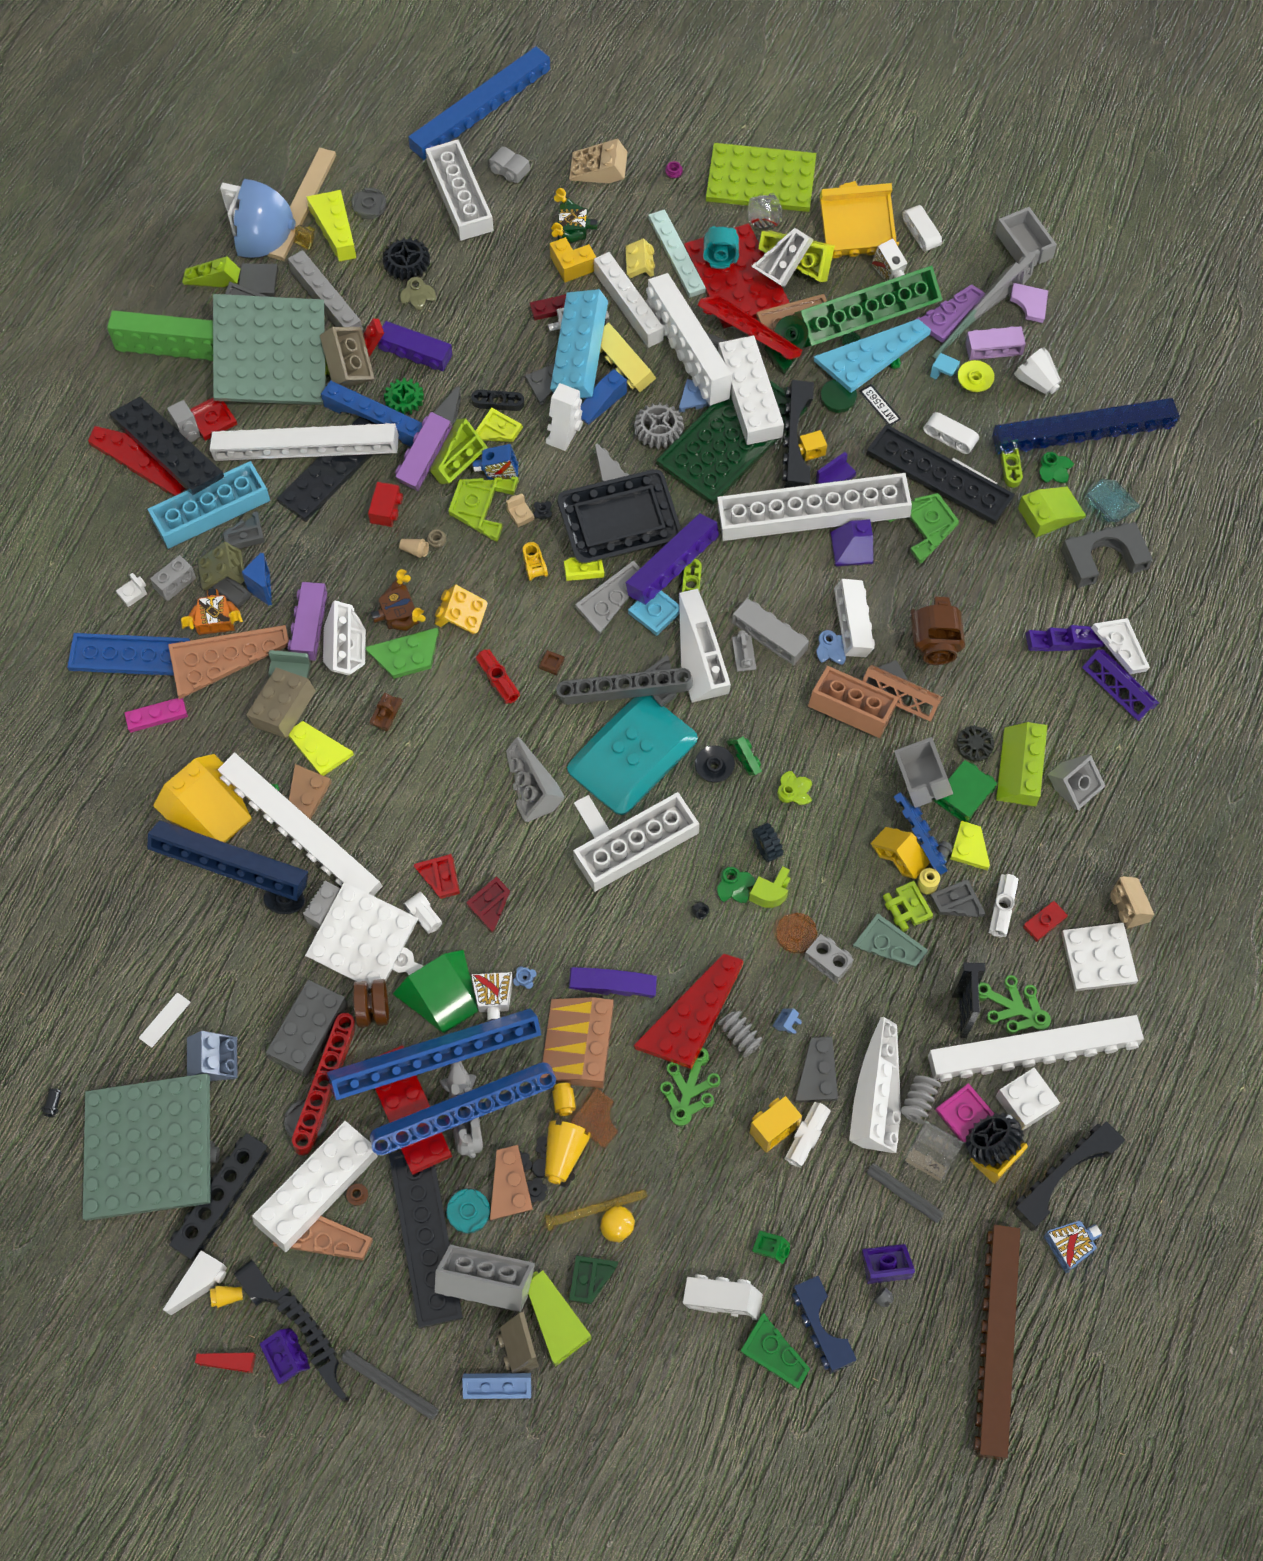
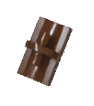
(386, 711)

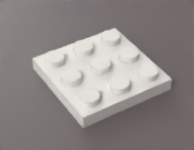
(1099, 957)

